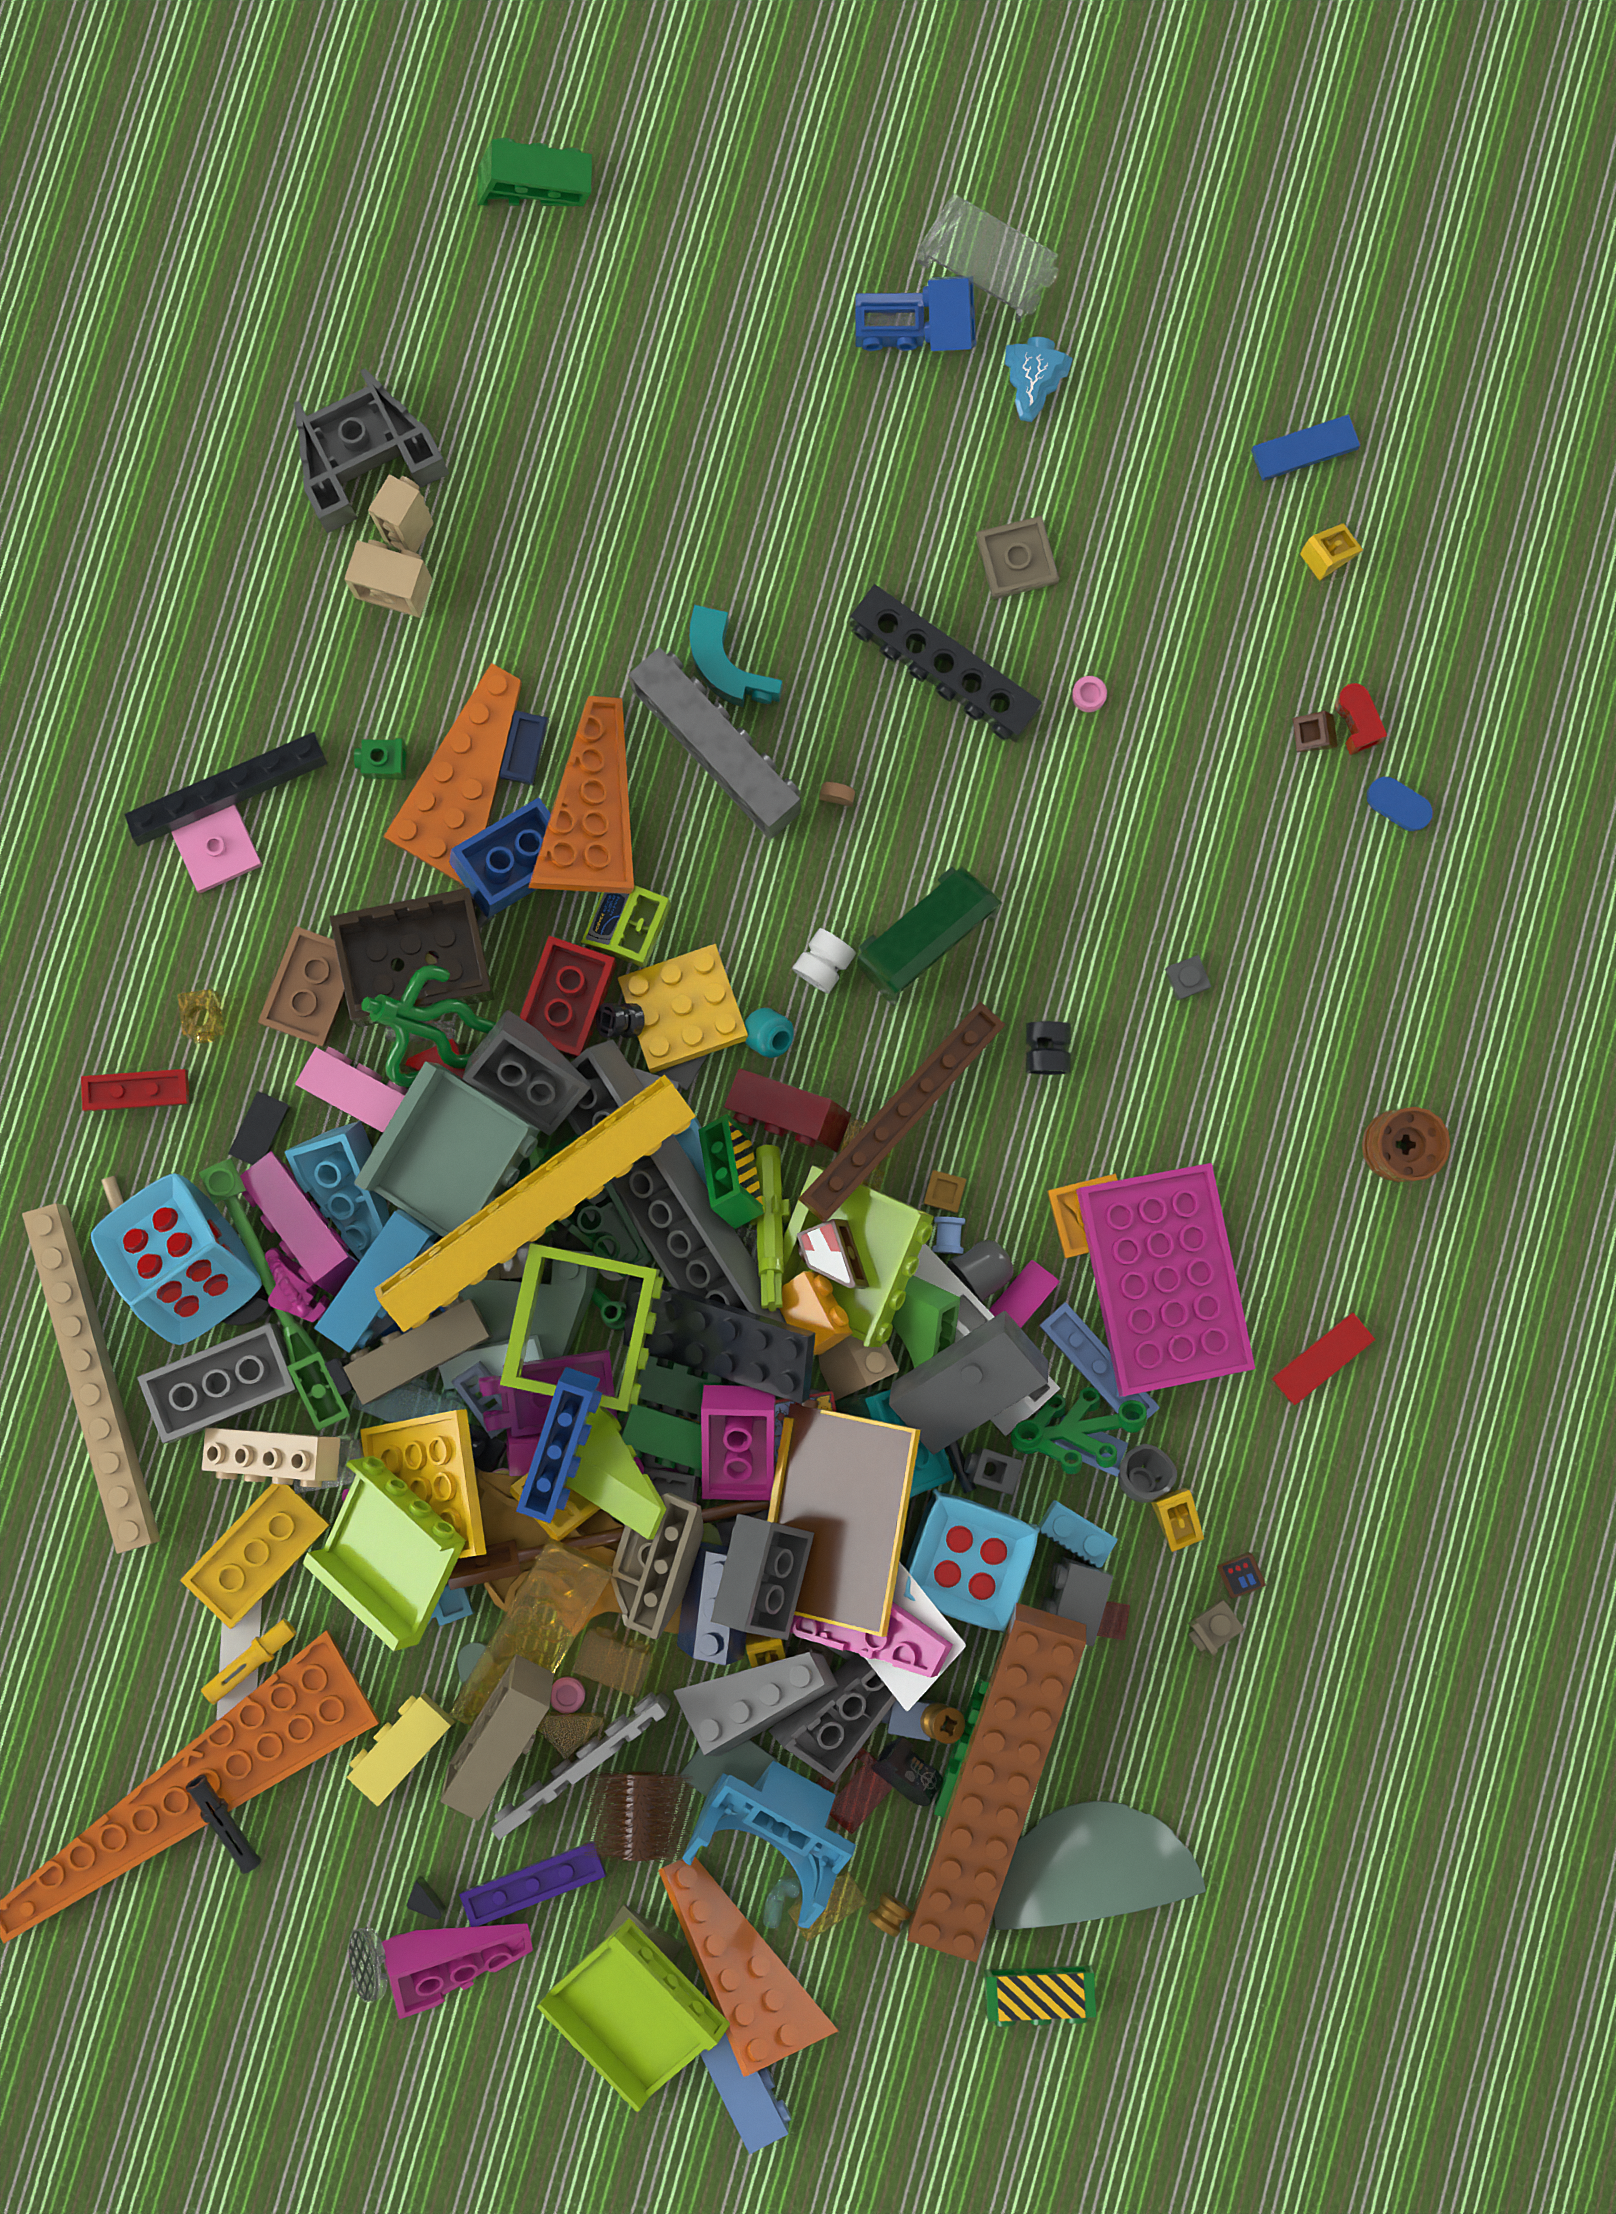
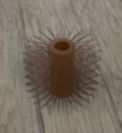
(638, 1815)

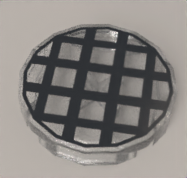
(365, 1962)

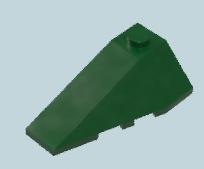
(603, 1223)

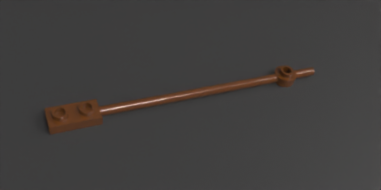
(504, 1559)

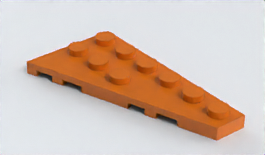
(462, 778)
(590, 820)
(743, 1975)

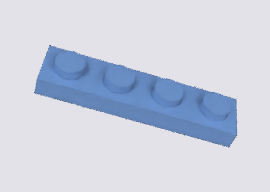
(1089, 1356)

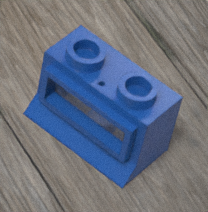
(889, 320)

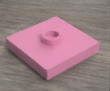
(216, 848)

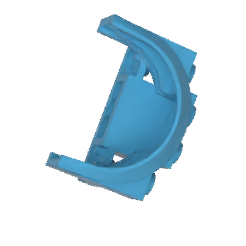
(788, 1815)

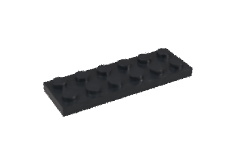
(726, 1341)

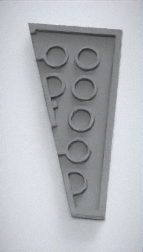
(589, 1757)

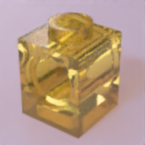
(193, 1002)

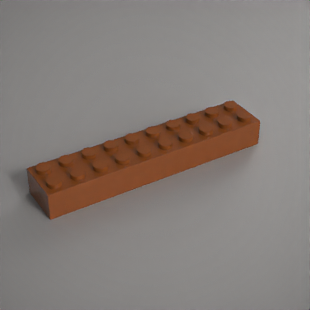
(997, 1781)

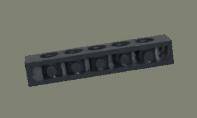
(881, 606)

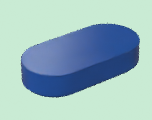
(1399, 804)

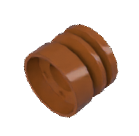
(1425, 1140)

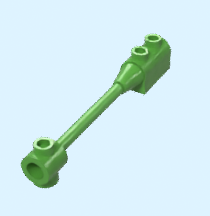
(306, 1360)

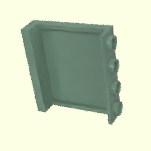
(447, 1151)

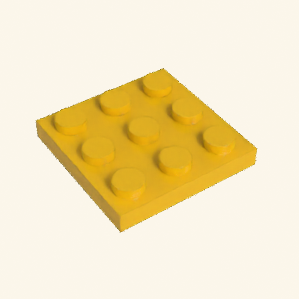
(684, 1008)

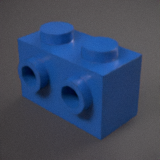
(950, 313)

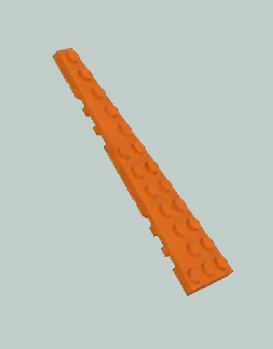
(265, 1738)

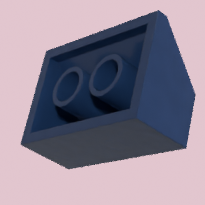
(696, 1633)

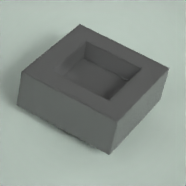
(1187, 977)

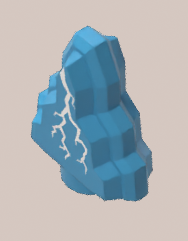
(1035, 373)

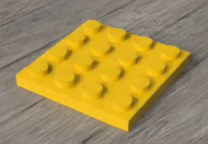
(437, 1465)

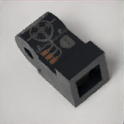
(907, 1772)

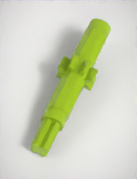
(770, 1226)

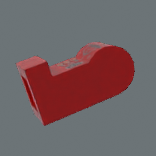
(1361, 717)

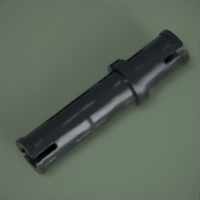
(215, 1812)

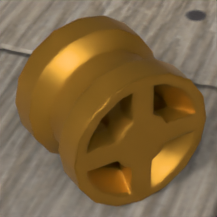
(934, 1718)
(889, 1914)

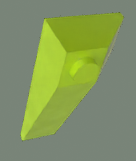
(613, 1479)

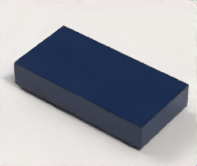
(524, 748)

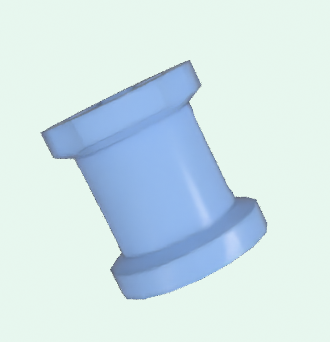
(948, 1235)

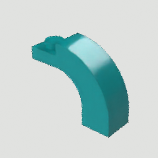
(707, 639)

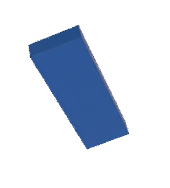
(1305, 447)

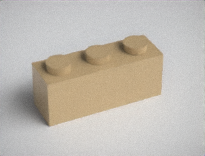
(401, 514)

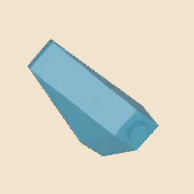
(327, 1170)

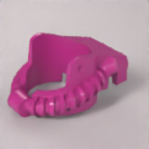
(291, 1290)

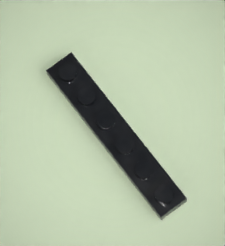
(225, 789)

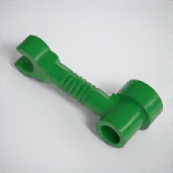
(607, 1307)

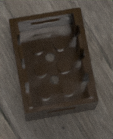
(408, 931)

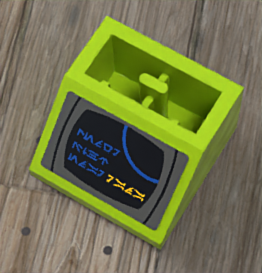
(627, 924)

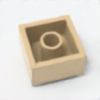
(388, 577)

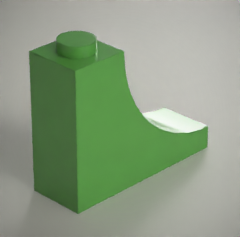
(926, 1319)

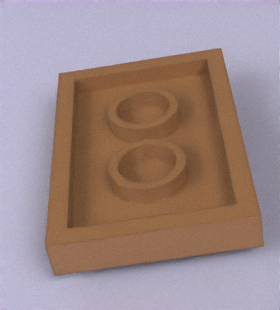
(306, 989)

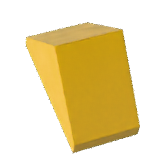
(1330, 550)
(1178, 1519)
(764, 1649)

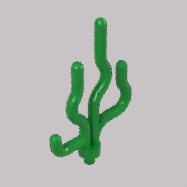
(405, 1018)

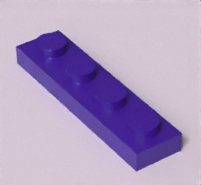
(532, 1884)

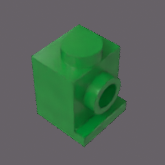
(390, 767)

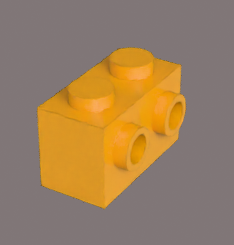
(811, 1306)

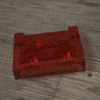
(859, 1795)

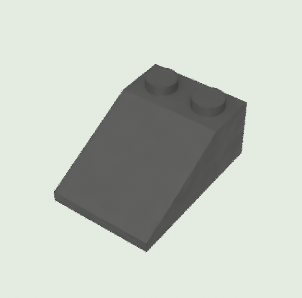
(525, 1074)

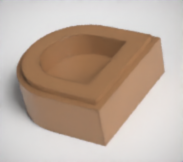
(837, 793)

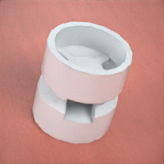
(826, 957)

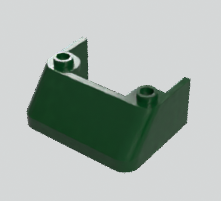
(926, 932)

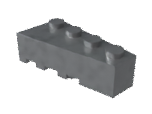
(839, 1723)

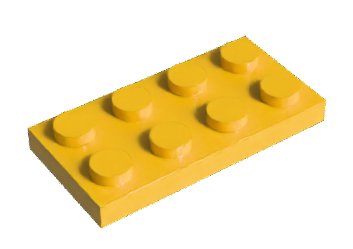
(255, 1553)

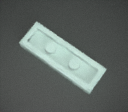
(491, 1356)

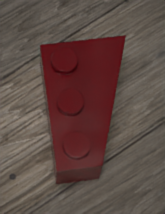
(787, 1110)

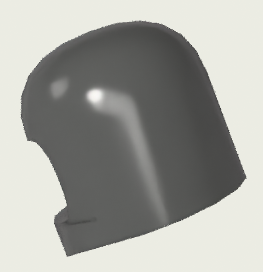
(983, 1268)

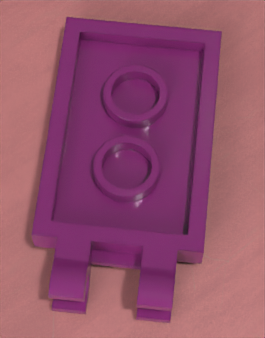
(527, 1410)

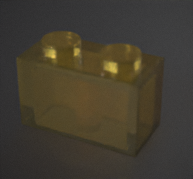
(614, 1661)

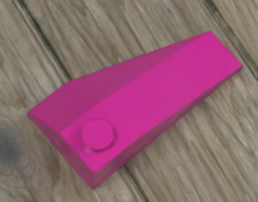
(436, 1961)

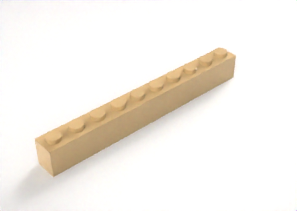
(91, 1377)

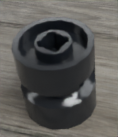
(1048, 1060)

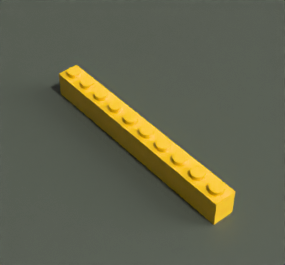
(534, 1204)

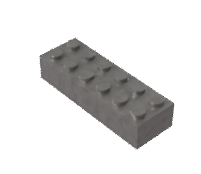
(715, 743)

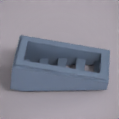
(468, 1394)

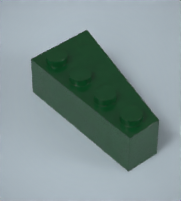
(676, 1386)

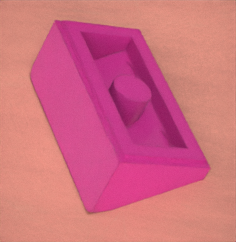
(1025, 1293)

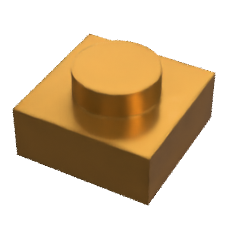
(944, 1191)

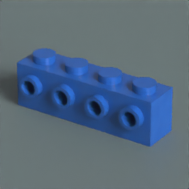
(556, 1450)

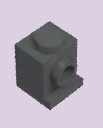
(1004, 1472)

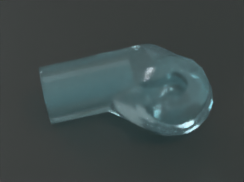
(775, 1900)

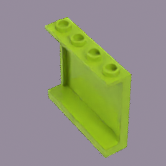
(888, 1245)
(387, 1555)
(633, 2014)

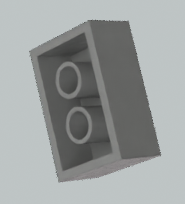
(762, 1577)
(1078, 1594)

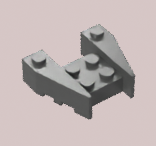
(356, 438)

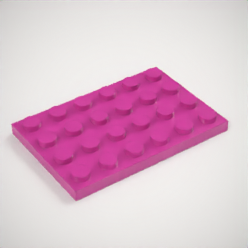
(1165, 1279)

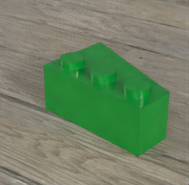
(534, 172)

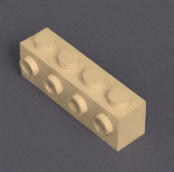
(272, 1455)

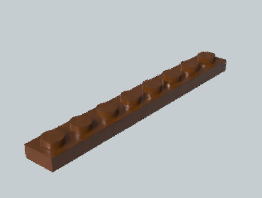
(901, 1112)

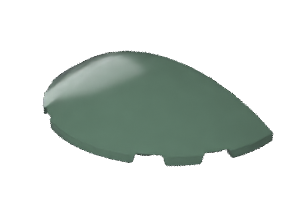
(1092, 1866)

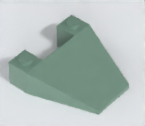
(557, 1309)

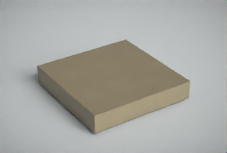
(1017, 557)

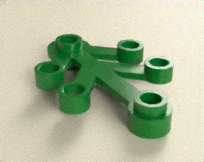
(1075, 1431)

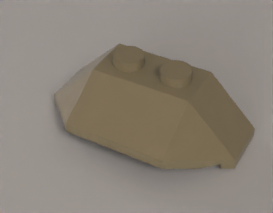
(654, 1573)

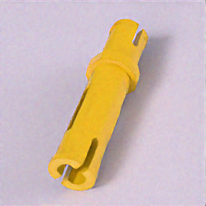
(261, 1650)

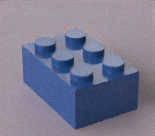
(502, 858)

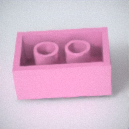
(351, 1089)

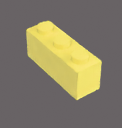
(399, 1748)

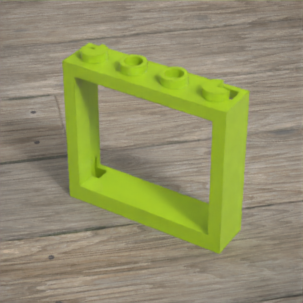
(525, 1310)

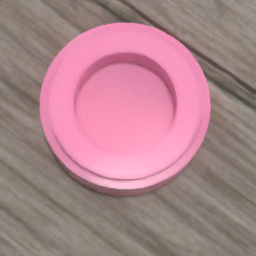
(1089, 694)
(567, 1694)

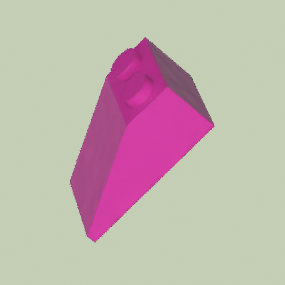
(737, 1443)

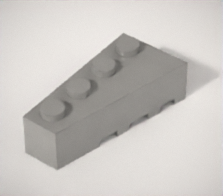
(750, 1701)

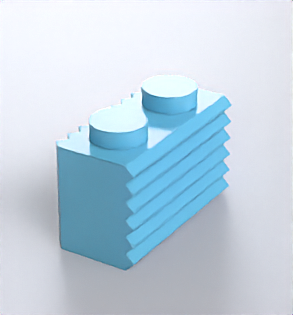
(1077, 1534)

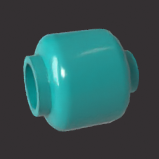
(769, 1032)

